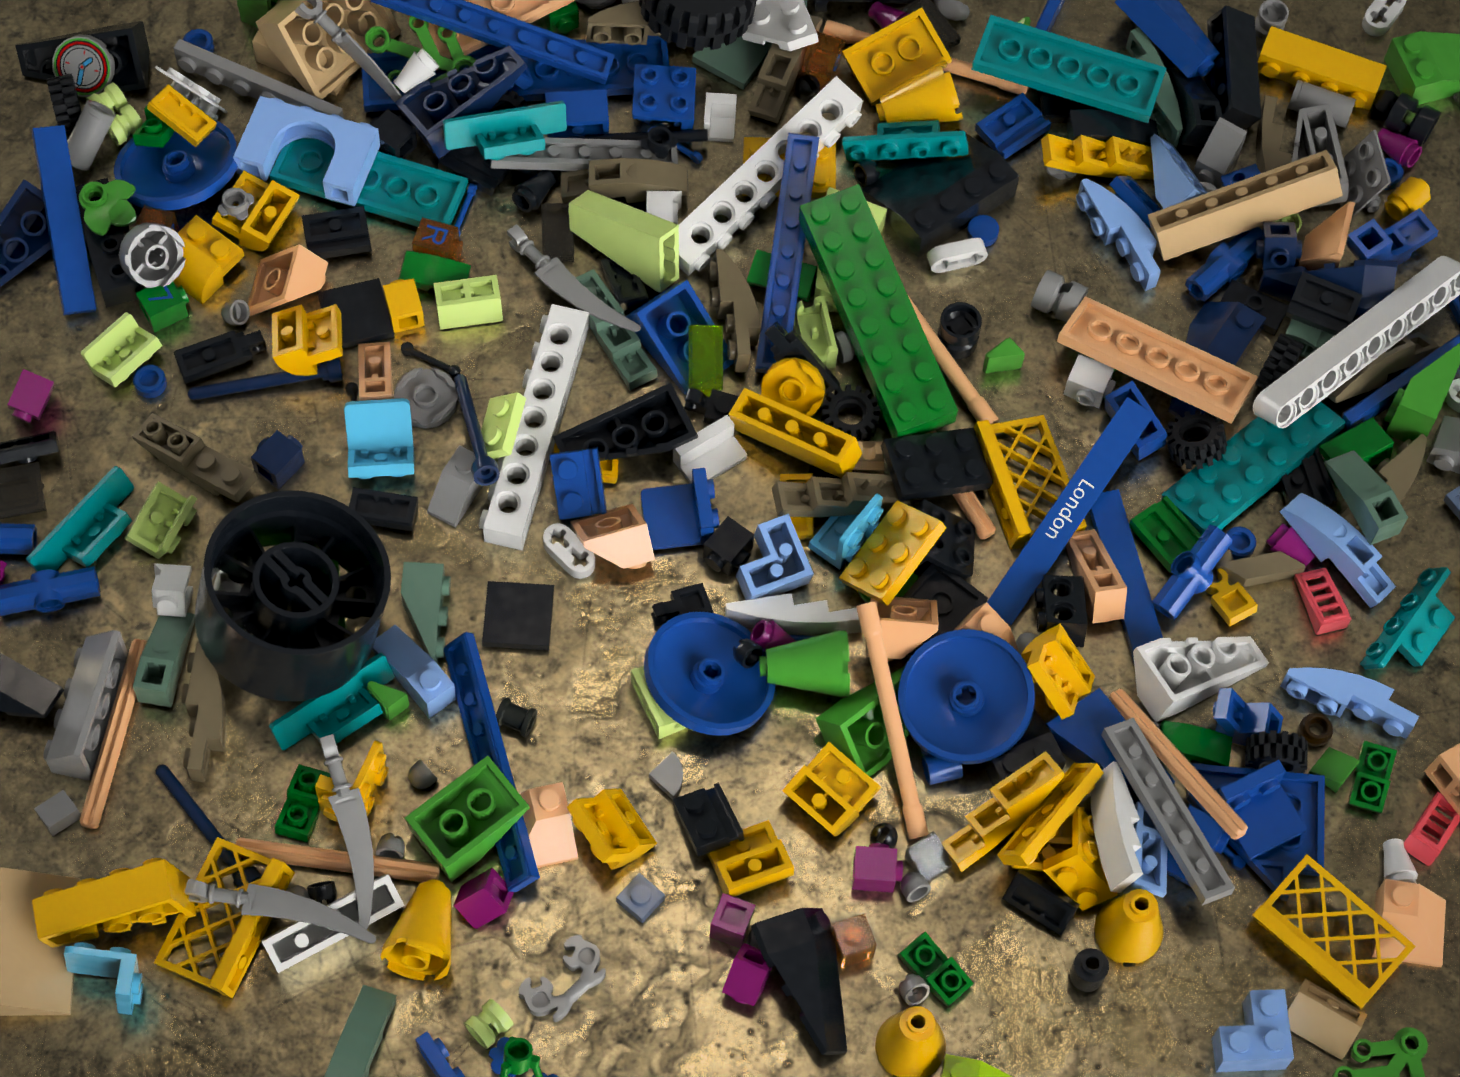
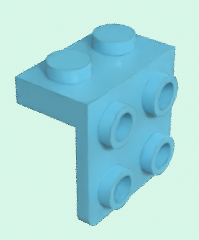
(379, 438)
(842, 535)
(116, 963)

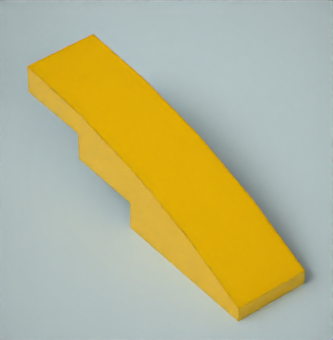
(1098, 157)
(1010, 806)

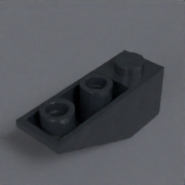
(1197, 107)

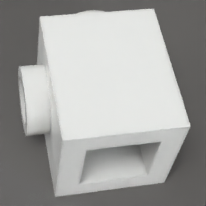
(1089, 381)

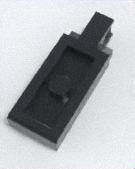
(792, 345)
(218, 354)

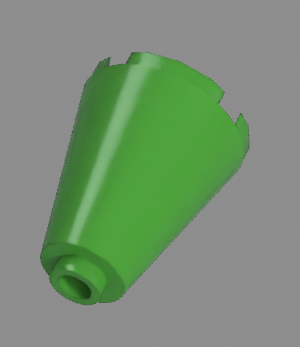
(810, 664)

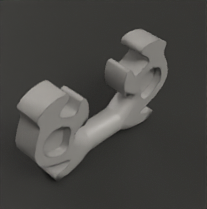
(540, 999)

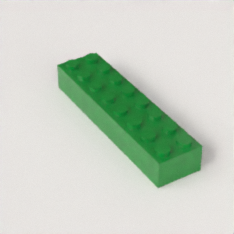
(877, 313)

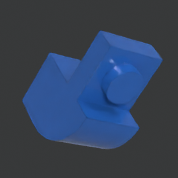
(1244, 719)

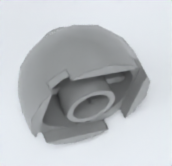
(152, 254)

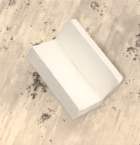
(713, 449)

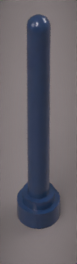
(327, 370)
(484, 468)
(202, 822)

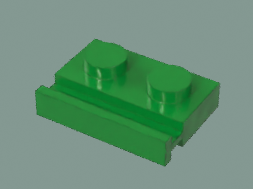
(1165, 531)

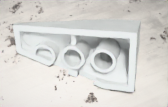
(1185, 672)

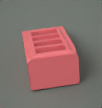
(1322, 624)
(1423, 845)

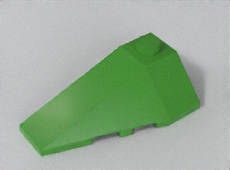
(858, 727)

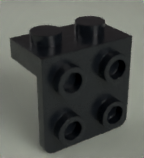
(955, 546)

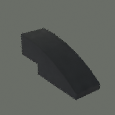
(1105, 124)

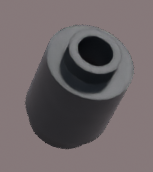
(1085, 978)

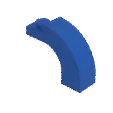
(1394, 242)

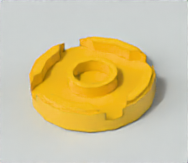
(795, 385)

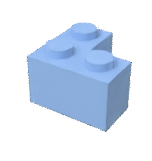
(782, 565)
(1262, 1041)

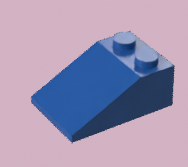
(666, 330)

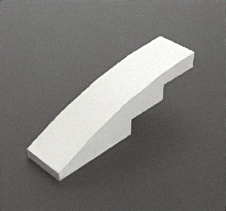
(798, 619)
(1114, 828)

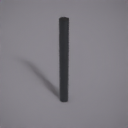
(695, 135)

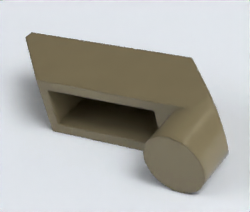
(1260, 568)

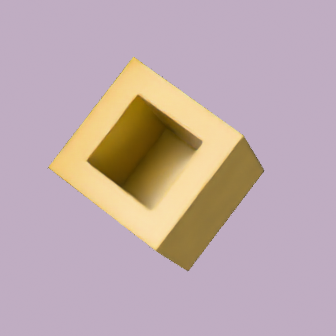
(403, 305)

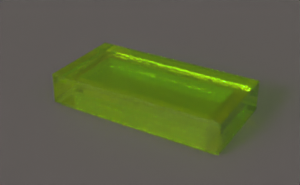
(706, 357)

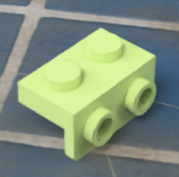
(120, 350)
(502, 424)
(160, 521)

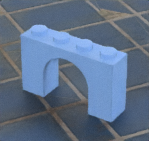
(279, 123)

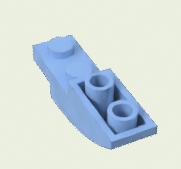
(1120, 224)
(1336, 539)
(1337, 690)

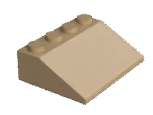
(308, 48)
(31, 972)

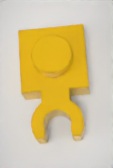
(1229, 600)

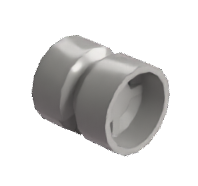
(1058, 296)

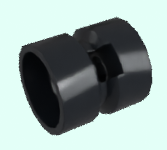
(1422, 123)
(960, 329)

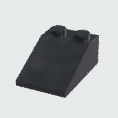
(1034, 742)

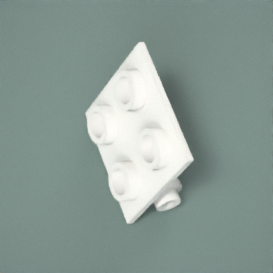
(194, 93)

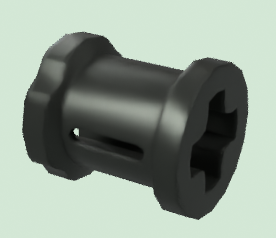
(516, 717)

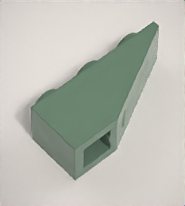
(1367, 497)
(422, 598)
(163, 660)

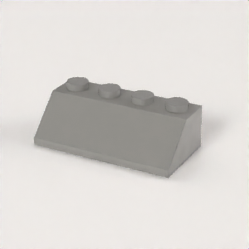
(87, 706)

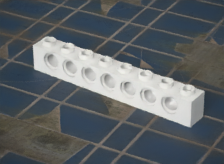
(833, 99)
(512, 528)

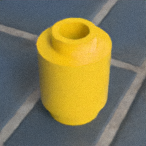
(1407, 198)

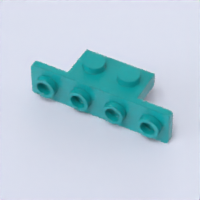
(507, 130)
(906, 140)
(88, 527)
(1415, 625)
(335, 712)

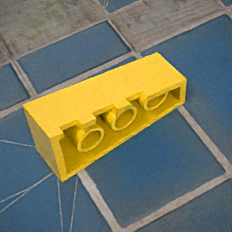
(112, 903)

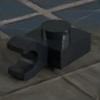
(714, 407)
(682, 601)

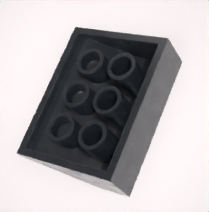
(940, 195)

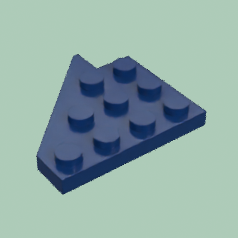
(1307, 797)

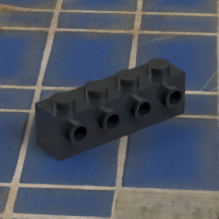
(1236, 67)
(104, 252)

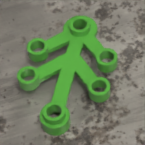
(459, 59)
(1395, 1047)

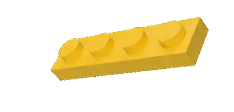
(1050, 814)

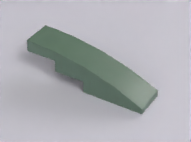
(1166, 107)
(619, 344)
(362, 1034)

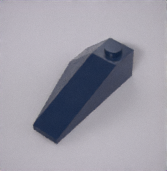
(459, 95)
(22, 231)
(1368, 277)
(1225, 332)

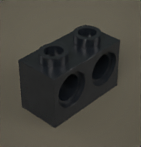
(1064, 603)

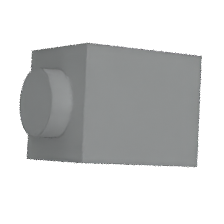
(1220, 153)
(455, 488)

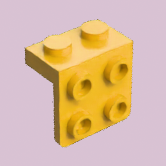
(370, 775)
(1079, 867)

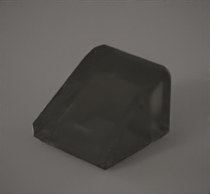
(928, 856)

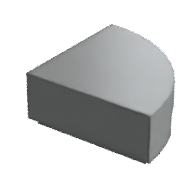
(668, 775)

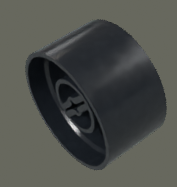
(291, 595)

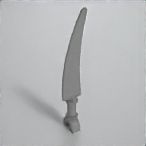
(348, 44)
(564, 284)
(354, 827)
(278, 903)

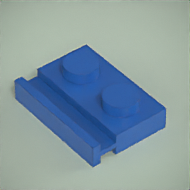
(1012, 126)
(578, 483)

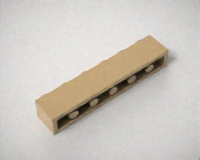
(1245, 205)

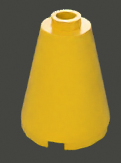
(922, 98)
(1129, 927)
(422, 934)
(911, 1043)

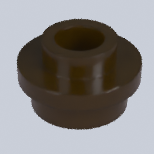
(1320, 722)

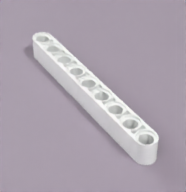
(1359, 343)

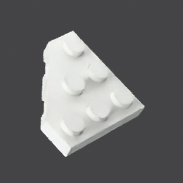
(782, 24)

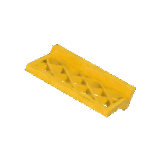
(1003, 491)
(246, 935)
(1312, 954)

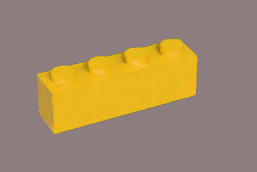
(1303, 59)
(795, 433)

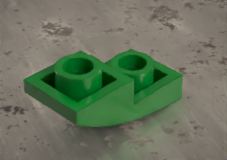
(152, 132)
(431, 269)
(1199, 743)
(1372, 777)
(301, 806)
(941, 973)

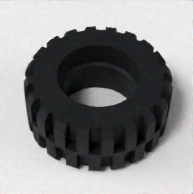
(698, 21)

